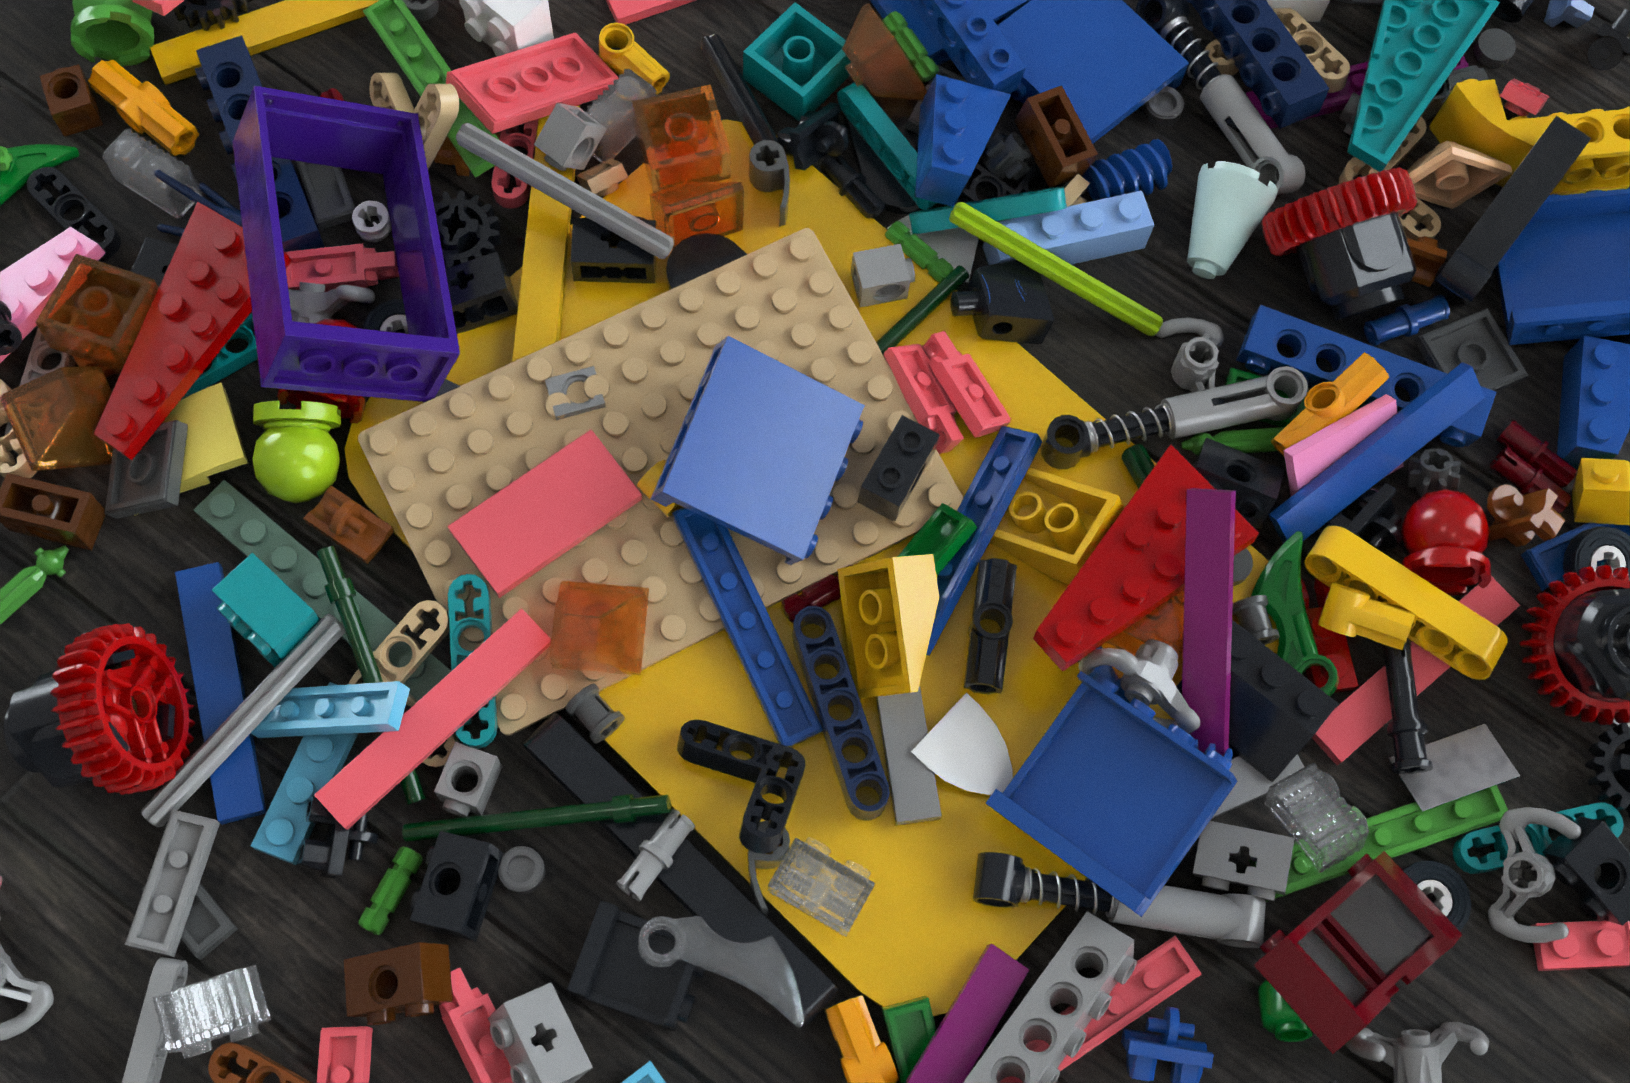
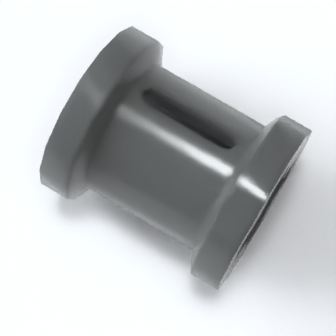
(1255, 619)
(594, 713)

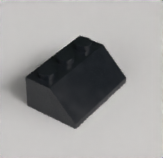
(1270, 706)

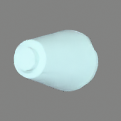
(1225, 215)

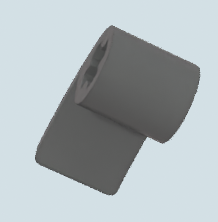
(770, 172)
(765, 861)

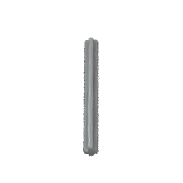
(564, 191)
(243, 720)

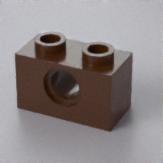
(1055, 136)
(50, 511)
(398, 981)

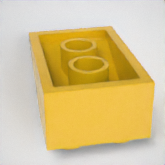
(1056, 523)
(888, 622)

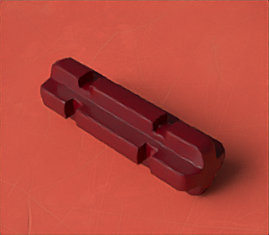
(817, 594)

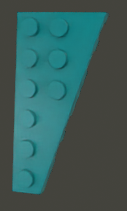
(1408, 64)

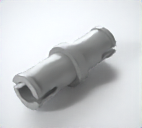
(655, 855)

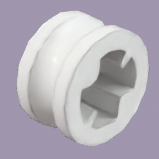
(365, 211)

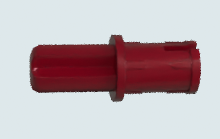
(1537, 454)
(1527, 477)

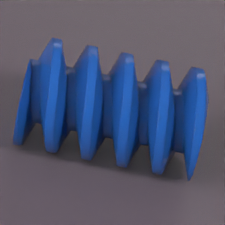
(1130, 171)

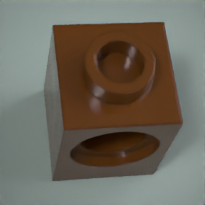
(71, 100)

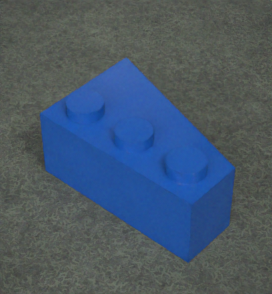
(952, 135)
(1594, 400)

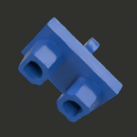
(1145, 1048)

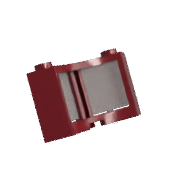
(1352, 946)

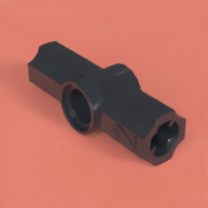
(989, 650)

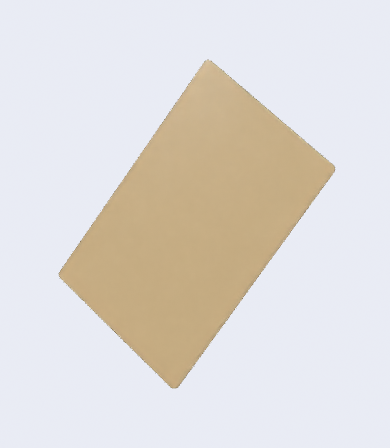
(647, 367)

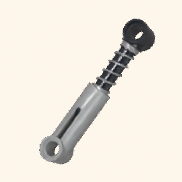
(1225, 99)
(1179, 416)
(1228, 918)

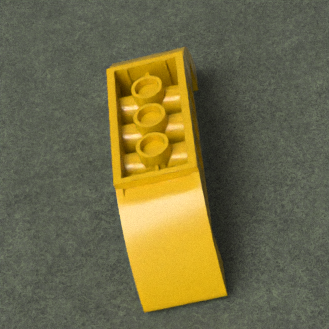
(1477, 120)

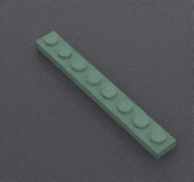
(301, 571)

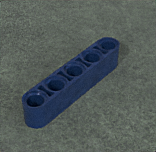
(841, 691)

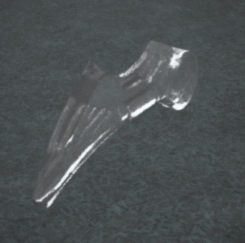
(754, 964)

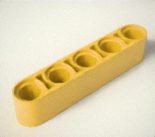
(1440, 621)

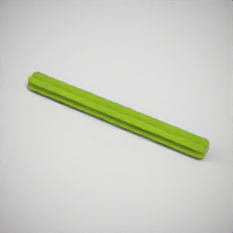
(1055, 269)

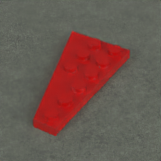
(187, 325)
(1132, 566)

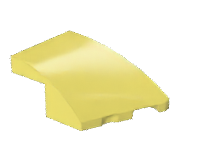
(211, 438)

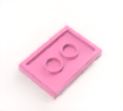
(1322, 449)

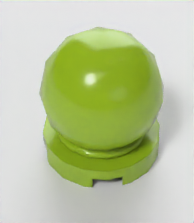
(296, 453)

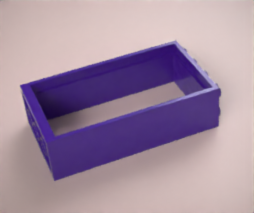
(331, 356)

